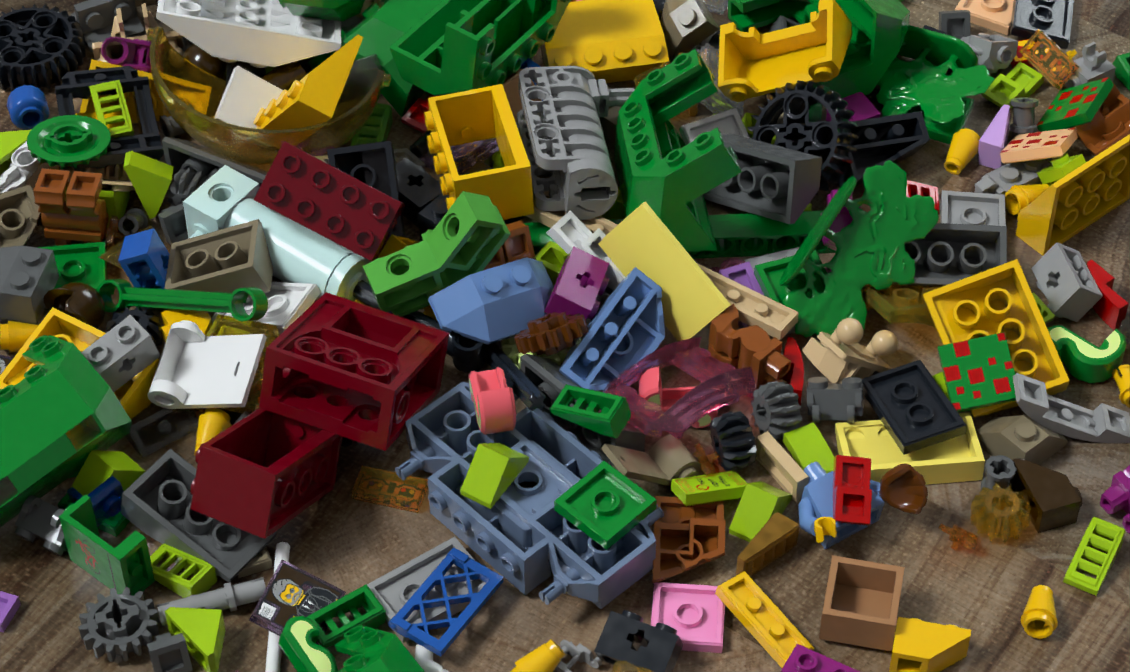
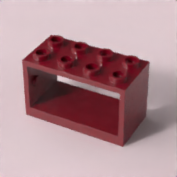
(329, 202)
(259, 499)

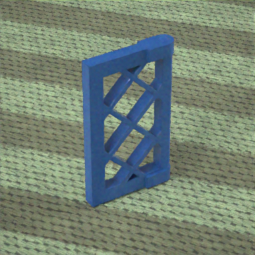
(419, 631)

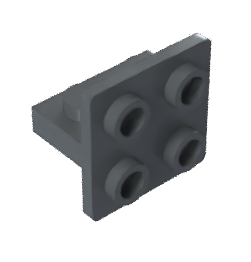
(97, 19)

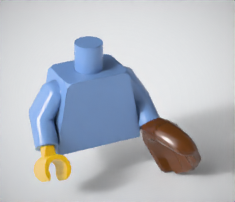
(899, 487)

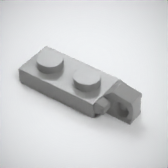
(1011, 174)

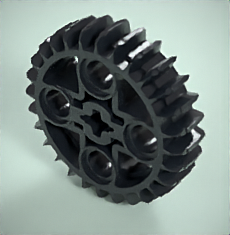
(39, 46)
(812, 136)

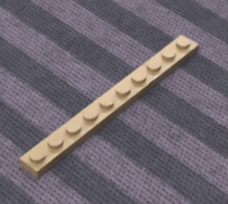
(751, 305)

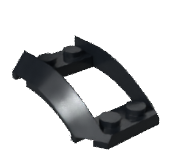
(147, 143)

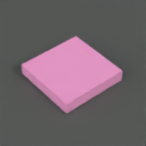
(691, 611)

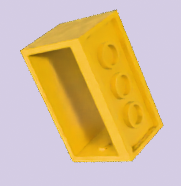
(477, 117)

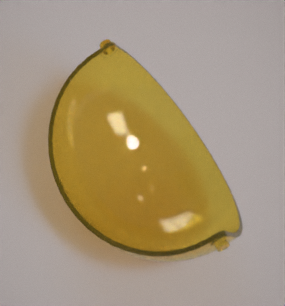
(195, 95)

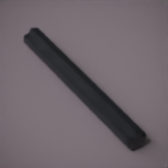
(515, 378)

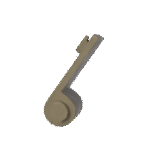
(662, 463)

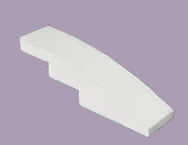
(572, 232)

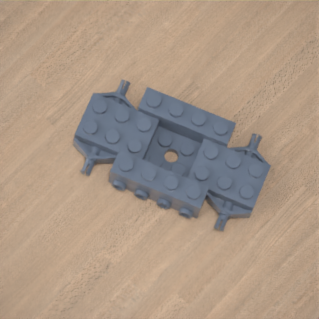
(522, 530)

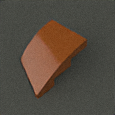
(1108, 124)
(686, 536)

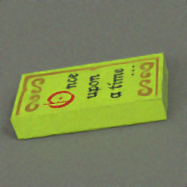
(708, 488)

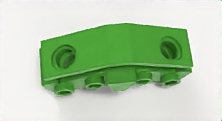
(456, 248)

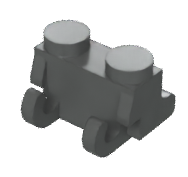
(835, 400)
(41, 521)

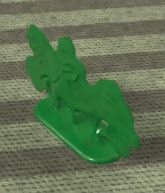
(927, 85)
(866, 252)

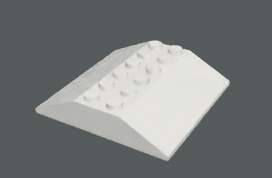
(250, 30)

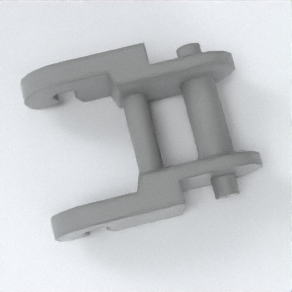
(579, 653)

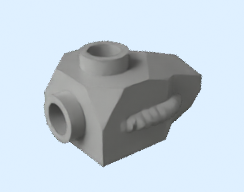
(992, 50)

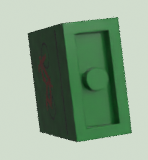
(115, 567)

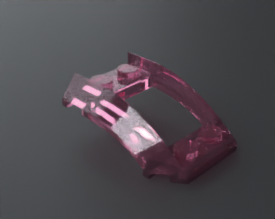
(719, 387)

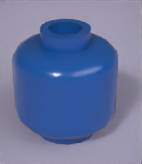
(27, 107)

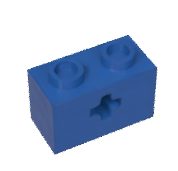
(144, 259)

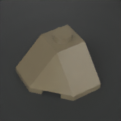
(685, 25)
(17, 216)
(1019, 438)

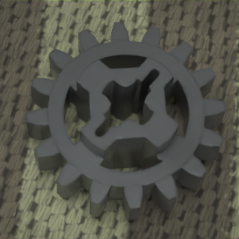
(101, 630)

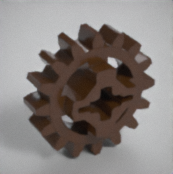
(551, 333)

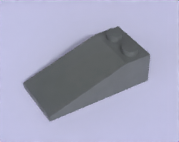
(24, 280)
(161, 509)

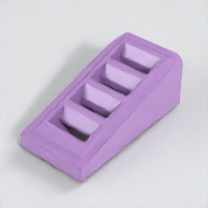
(995, 139)

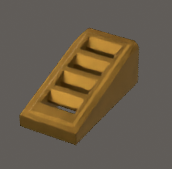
(769, 544)

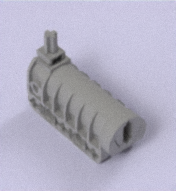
(568, 138)

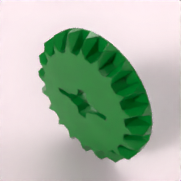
(69, 140)

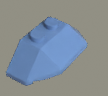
(494, 301)
(619, 334)

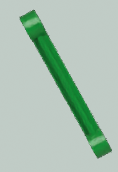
(184, 299)

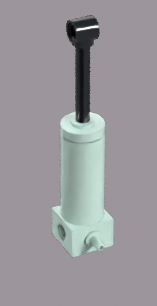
(300, 253)

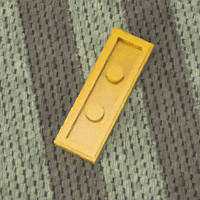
(761, 617)

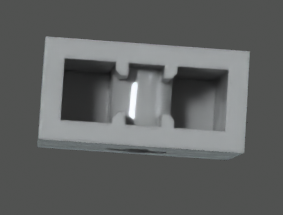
(1066, 282)
(122, 353)

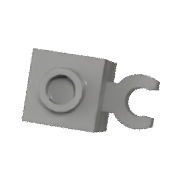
(1092, 67)

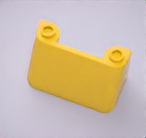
(759, 63)

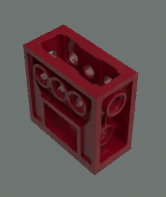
(352, 366)

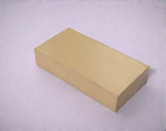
(781, 466)

